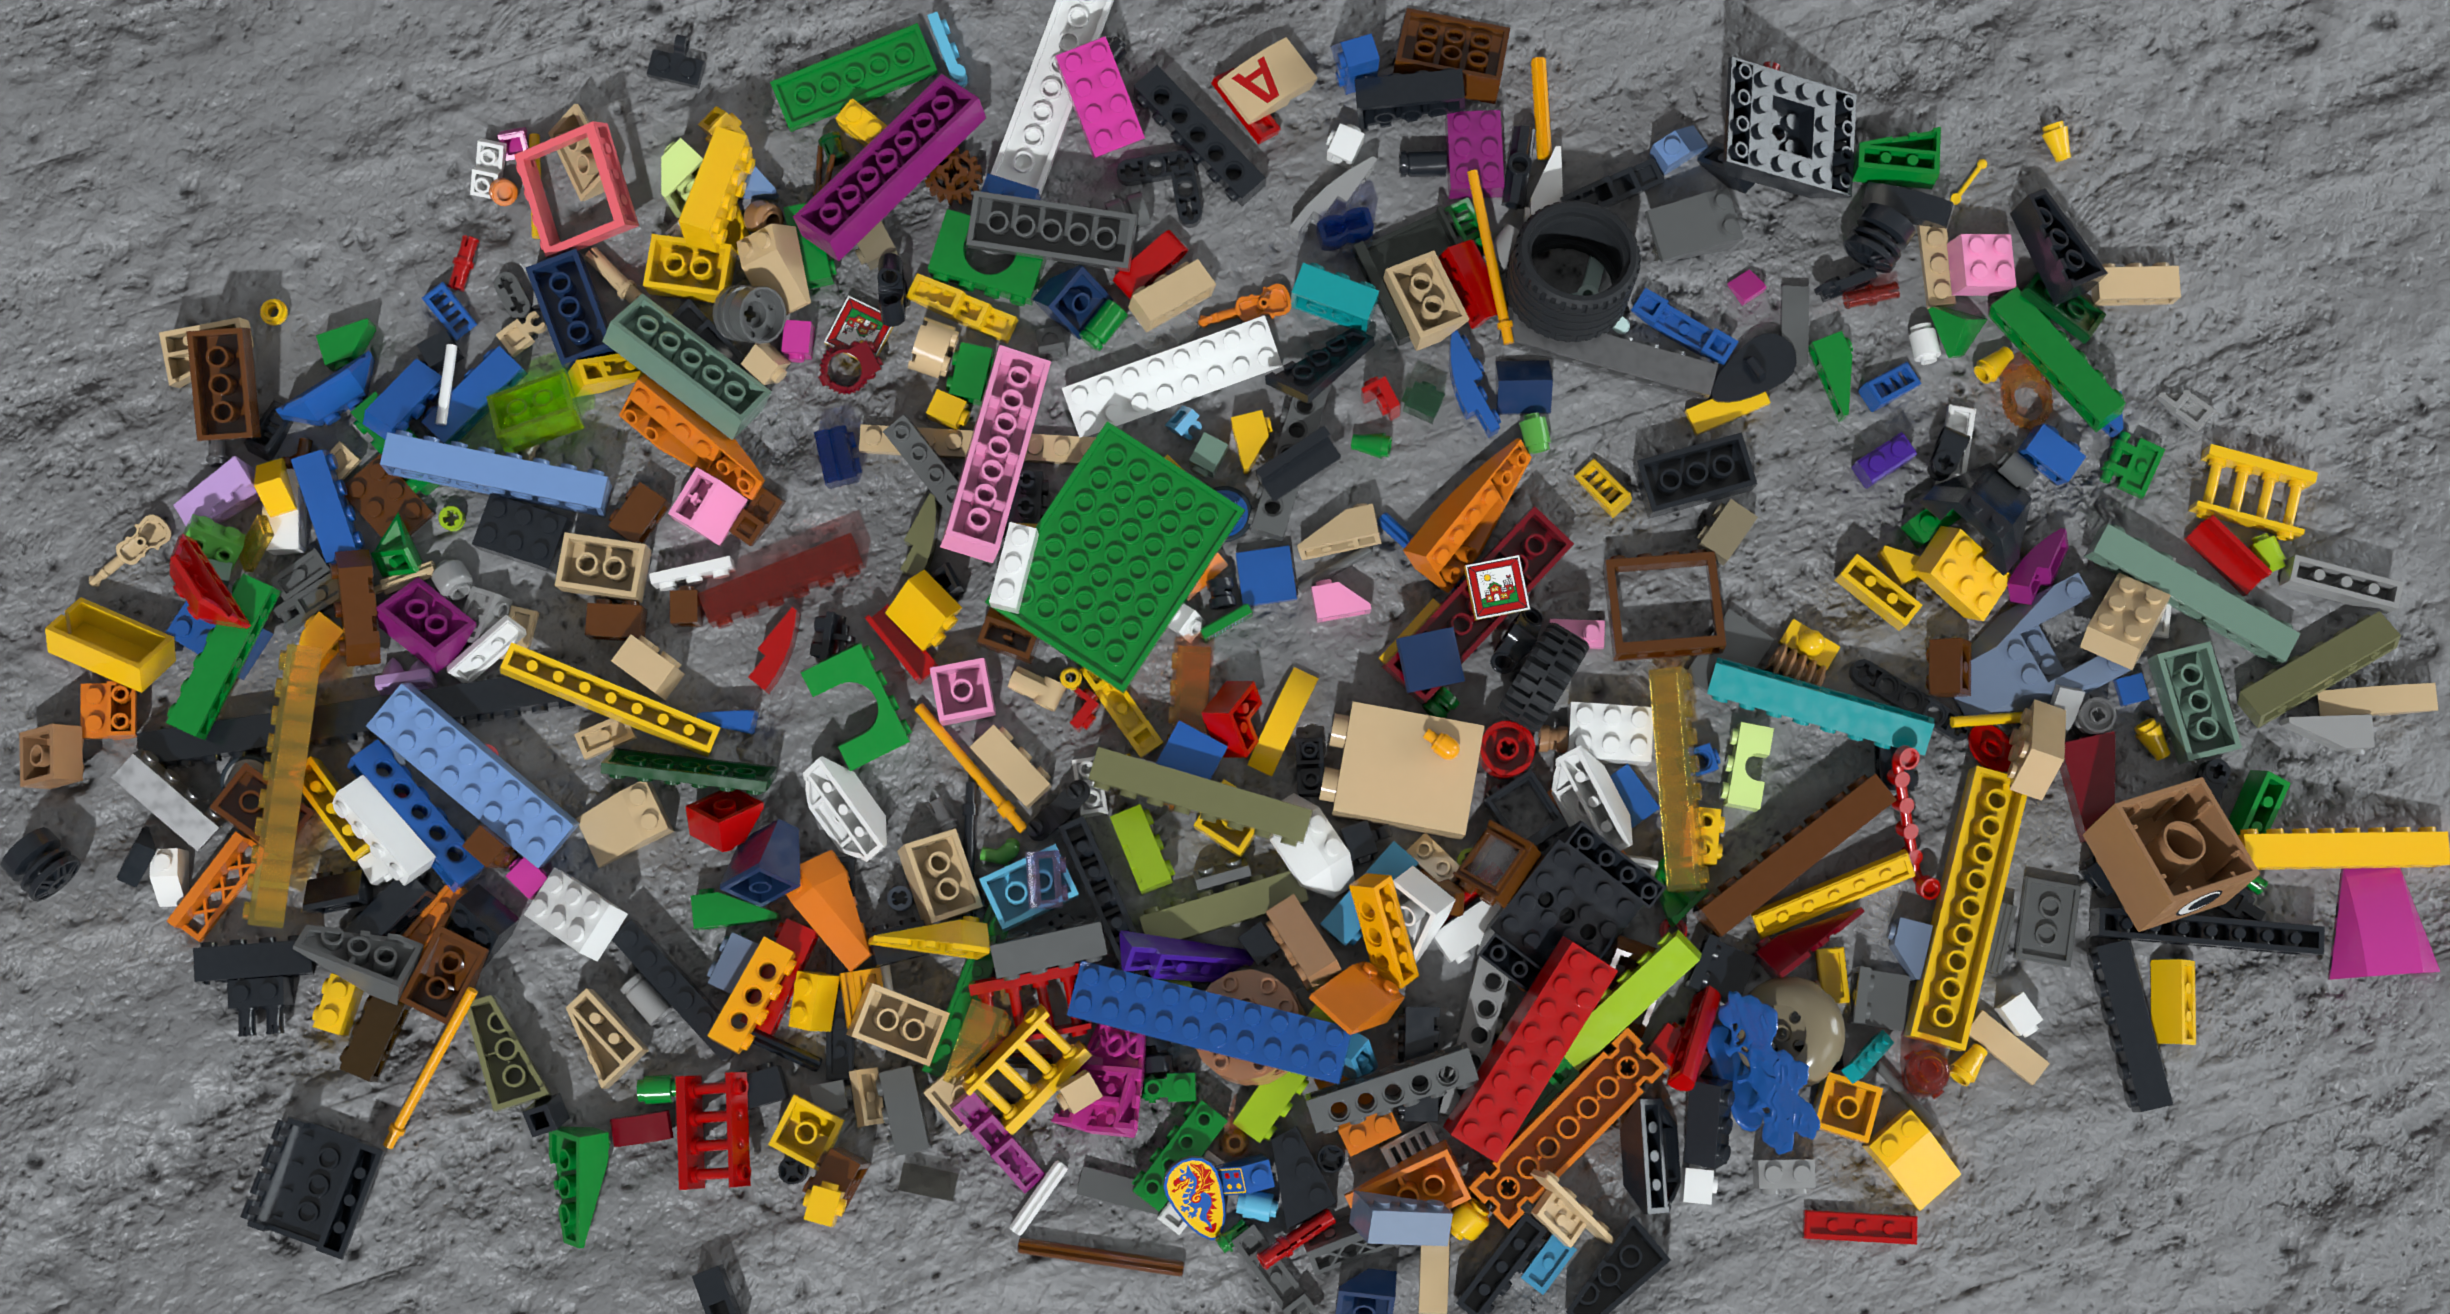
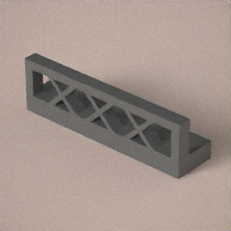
(1333, 1241)

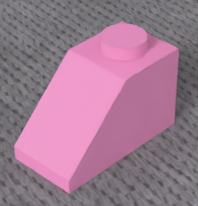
(1336, 601)

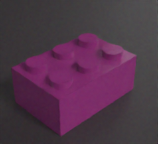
(1474, 144)

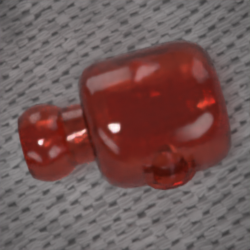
(1925, 1073)

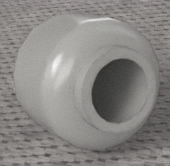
(452, 579)

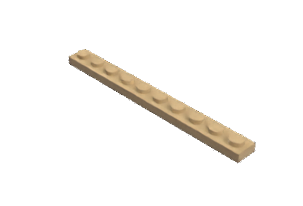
(955, 443)

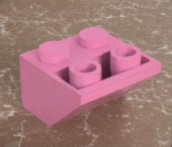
(708, 506)

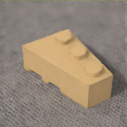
(606, 1038)

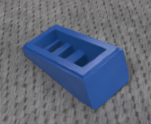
(436, 293)
(1875, 396)
(735, 720)

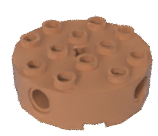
(1258, 989)

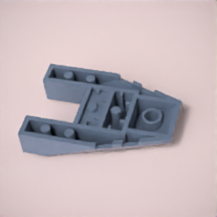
(2016, 663)

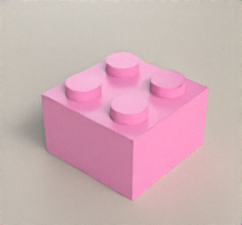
(1981, 264)
(962, 691)

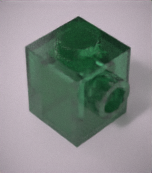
(1422, 401)

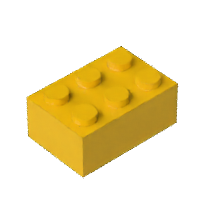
(686, 270)
(1960, 574)

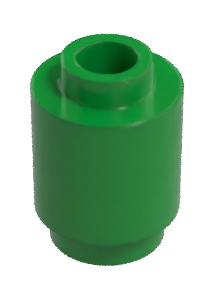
(656, 1089)

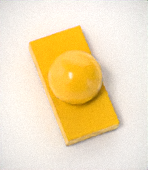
(1809, 643)

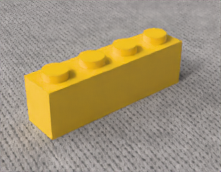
(320, 791)

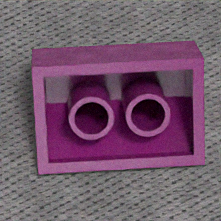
(425, 624)

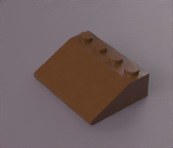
(1444, 41)

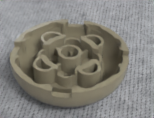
(1819, 1028)

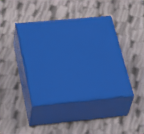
(2131, 689)

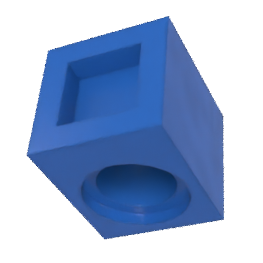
(1711, 757)

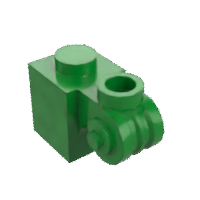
(1177, 1087)

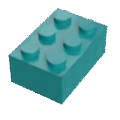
(1334, 297)

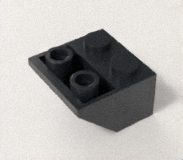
(482, 920)

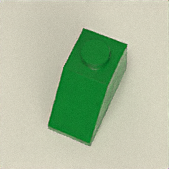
(345, 343)

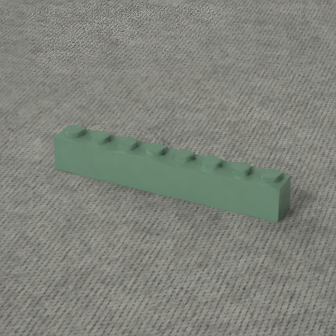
(2194, 595)

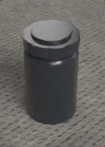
(1423, 163)

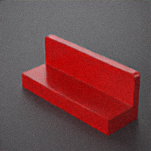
(1470, 281)
(2227, 555)
(906, 651)

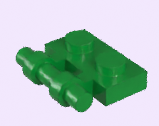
(2139, 469)

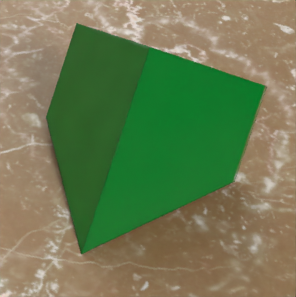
(1956, 329)
(396, 551)

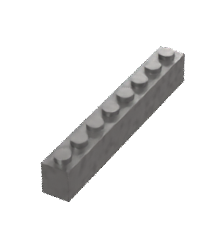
(1623, 359)

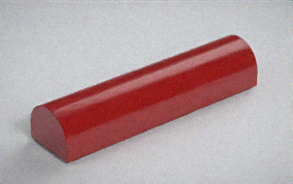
(1694, 1039)

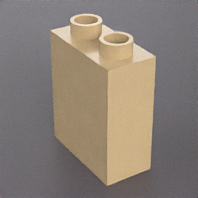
(1394, 774)

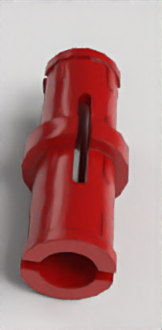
(463, 263)

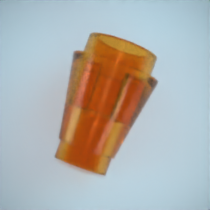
(1232, 1133)

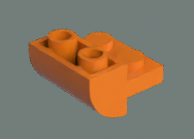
(108, 711)

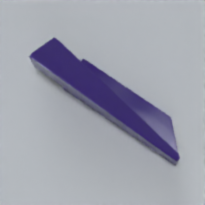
(1179, 958)

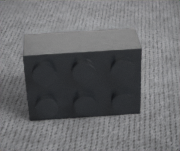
(522, 533)

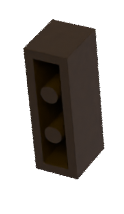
(373, 1038)

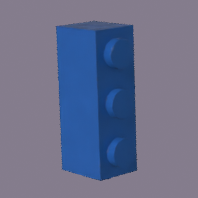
(403, 399)

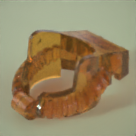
(2025, 377)

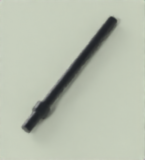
(970, 811)

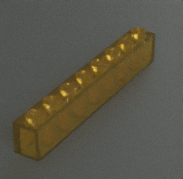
(1677, 779)

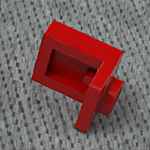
(1085, 716)

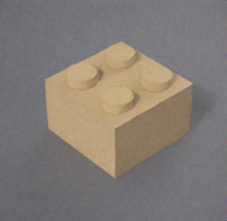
(643, 662)

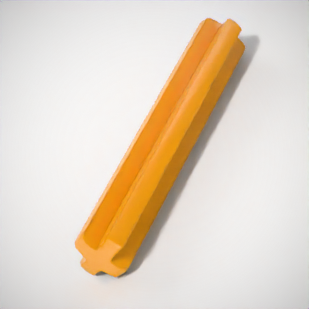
(1541, 108)

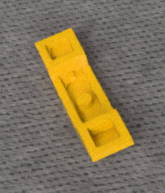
(1125, 715)
(1282, 721)

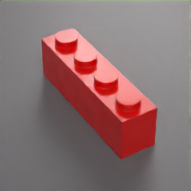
(800, 941)

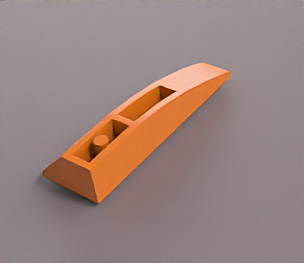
(689, 437)
(1467, 518)

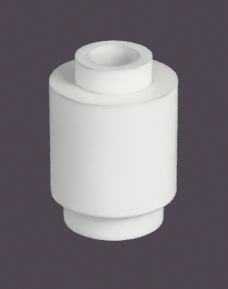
(1924, 343)

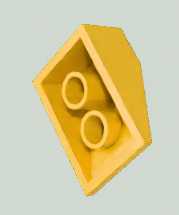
(1912, 1158)

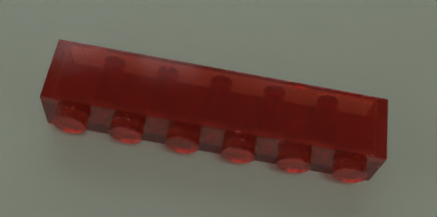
(782, 580)

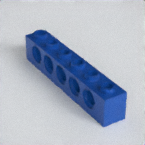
(453, 873)

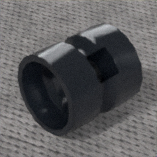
(1162, 1060)

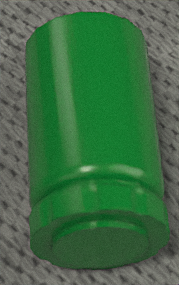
(1103, 325)

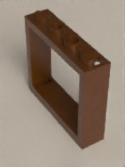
(1665, 647)

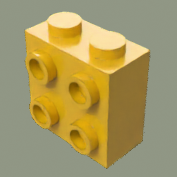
(924, 611)

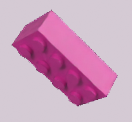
(1099, 97)

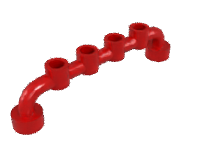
(1908, 758)

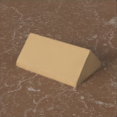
(578, 157)

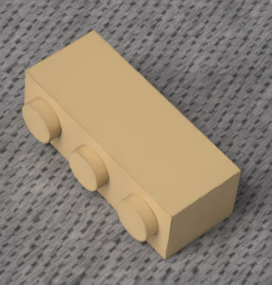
(2138, 285)
(1171, 295)
(1012, 765)

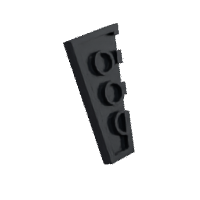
(1321, 366)

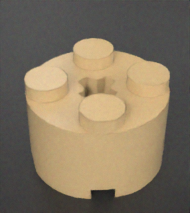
(932, 348)

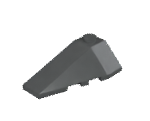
(367, 961)

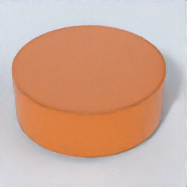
(503, 192)

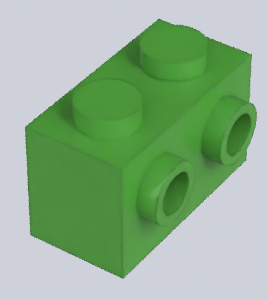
(216, 540)

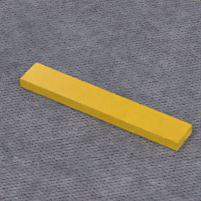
(1832, 893)

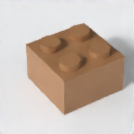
(51, 756)

